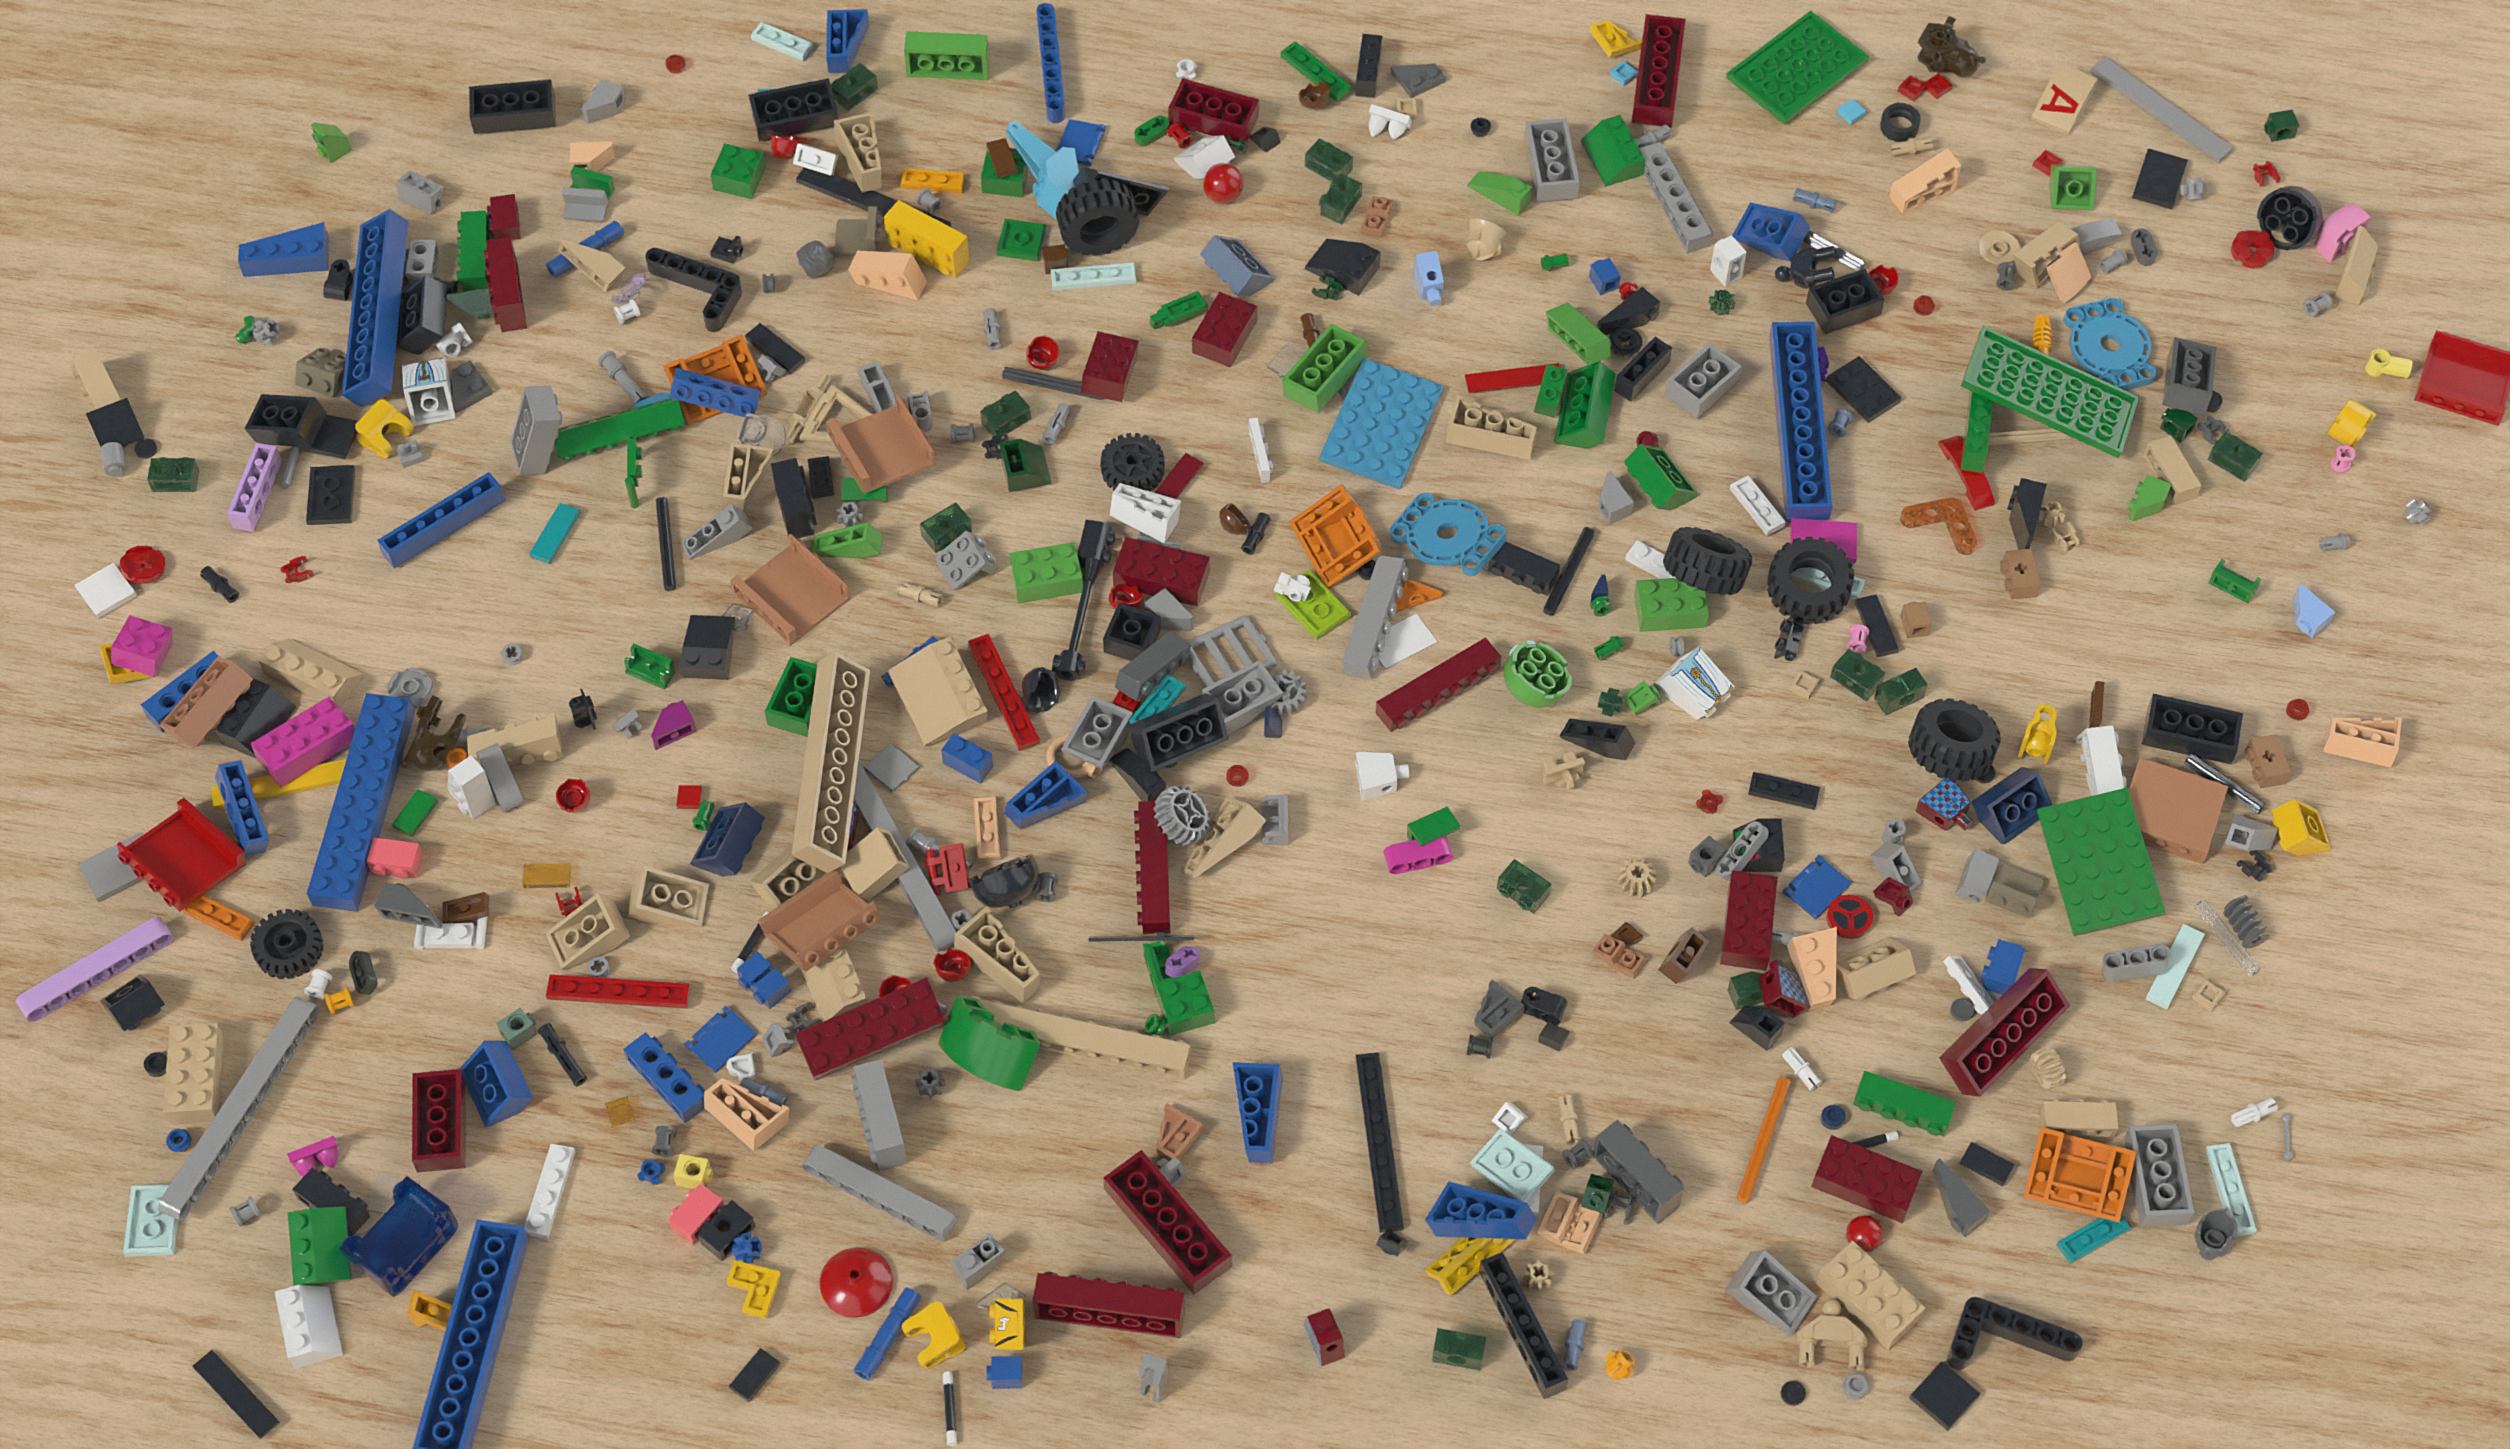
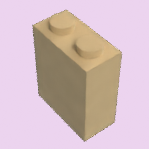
(873, 864)

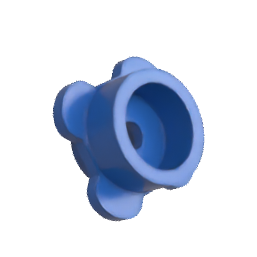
(649, 1165)

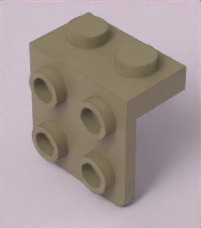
(858, 234)
(320, 371)
(2015, 890)

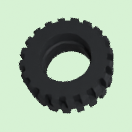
(1091, 200)
(1816, 555)
(1707, 560)
(1973, 744)

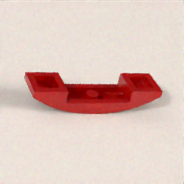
(1976, 483)

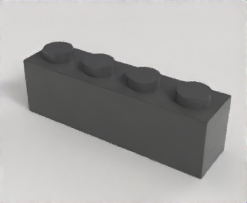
(1153, 665)

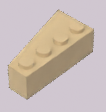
(860, 149)
(1489, 430)
(523, 743)
(997, 955)

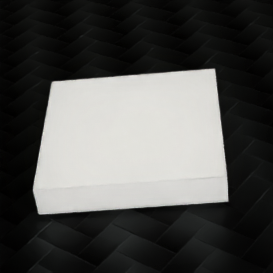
(105, 590)

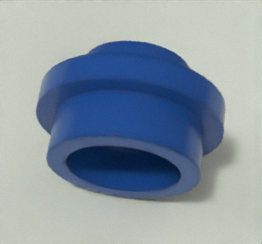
(175, 1135)

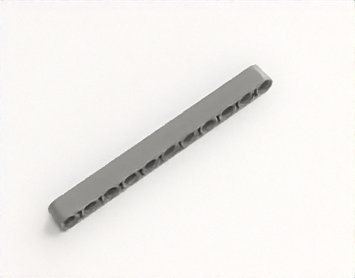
(912, 880)
(238, 1109)

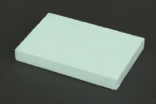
(1512, 1166)
(148, 1229)

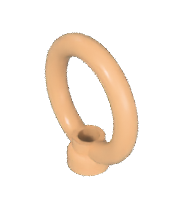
(1087, 769)

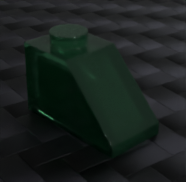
(474, 302)
(1745, 989)

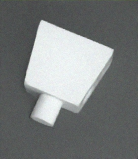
(1378, 774)

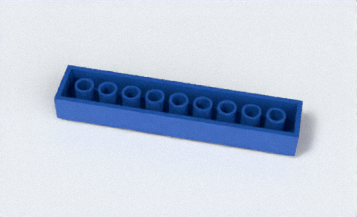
(375, 308)
(1800, 421)
(361, 802)
(472, 1337)

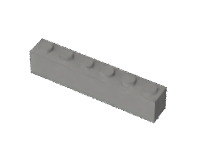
(1375, 617)

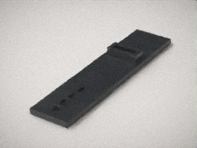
(1160, 936)
(236, 1394)

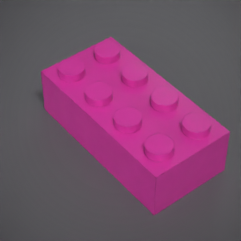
(304, 741)

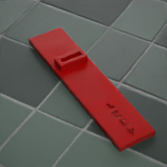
(1506, 378)

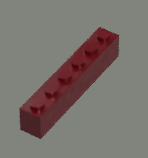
(1438, 685)
(1153, 871)

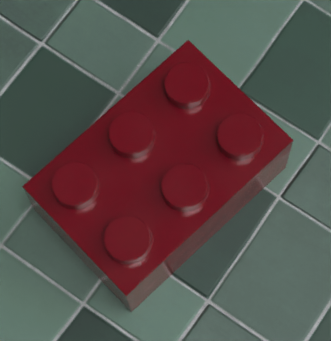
(1224, 329)
(1109, 366)

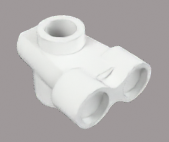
(451, 343)
(1296, 588)

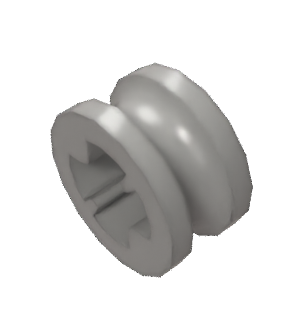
(1676, 646)
(510, 648)
(604, 966)

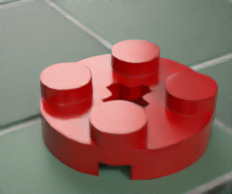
(2258, 240)

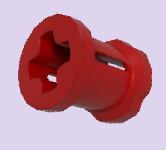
(1182, 137)

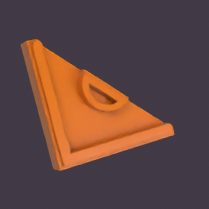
(1416, 594)

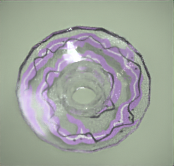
(629, 289)

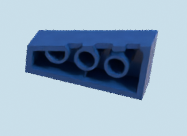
(1259, 1102)
(1479, 1214)

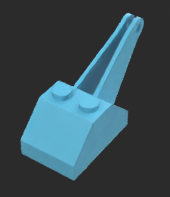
(1051, 168)

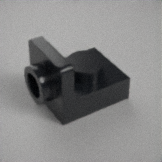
(727, 249)

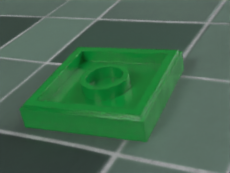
(1021, 240)

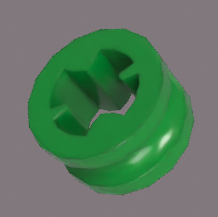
(1601, 606)
(1155, 1025)

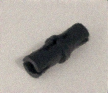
(1256, 533)
(219, 584)

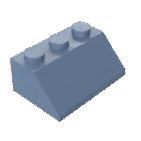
(1236, 265)

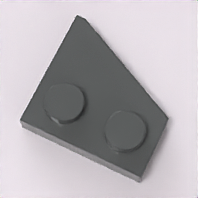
(1418, 78)
(468, 386)
(1497, 1010)

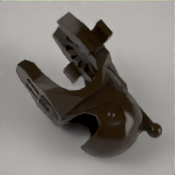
(1947, 52)
(426, 744)

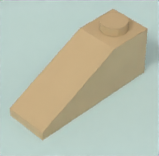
(595, 264)

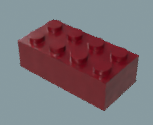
(1213, 110)
(504, 285)
(1160, 567)
(1749, 920)
(438, 1120)
(1866, 1179)

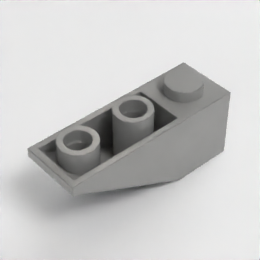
(718, 532)

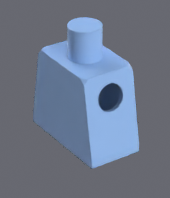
(1429, 277)

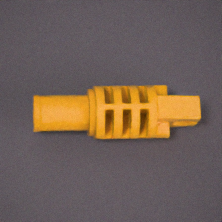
(2042, 334)

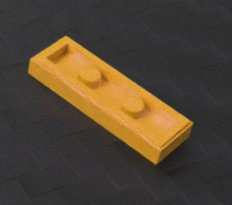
(933, 180)

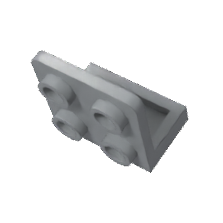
(965, 559)

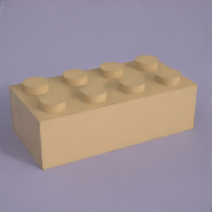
(193, 1073)
(1870, 1295)

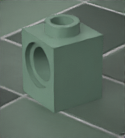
(517, 1037)

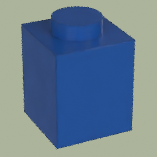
(1604, 276)
(1005, 1372)

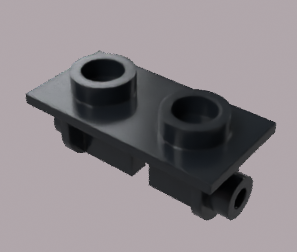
(1790, 630)
(583, 710)

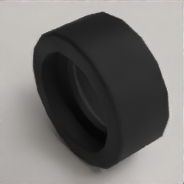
(1900, 110)

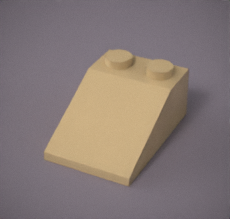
(667, 898)
(588, 932)

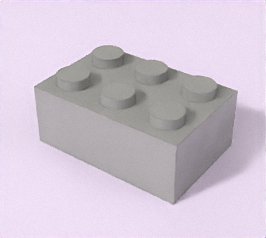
(1703, 380)

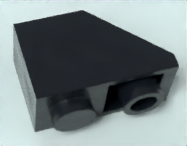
(1758, 1025)

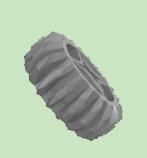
(1178, 811)

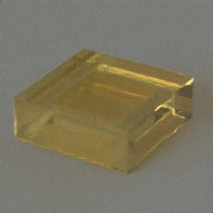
(619, 1111)

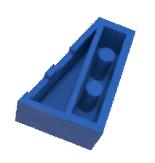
(844, 37)
(1045, 796)

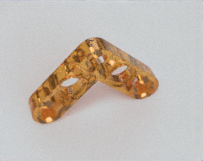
(1943, 514)

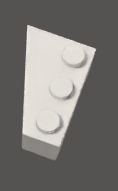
(1145, 511)

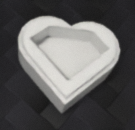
(742, 1066)

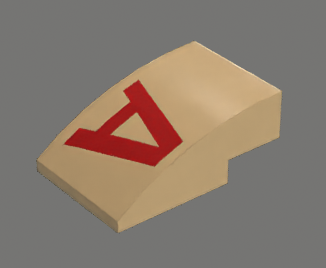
(2064, 98)

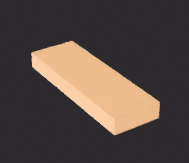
(987, 829)

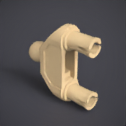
(1832, 1331)

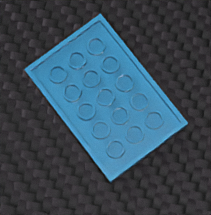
(1381, 423)

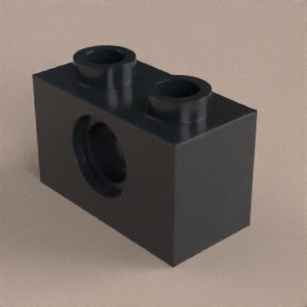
(720, 1242)

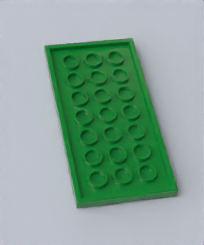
(2050, 391)

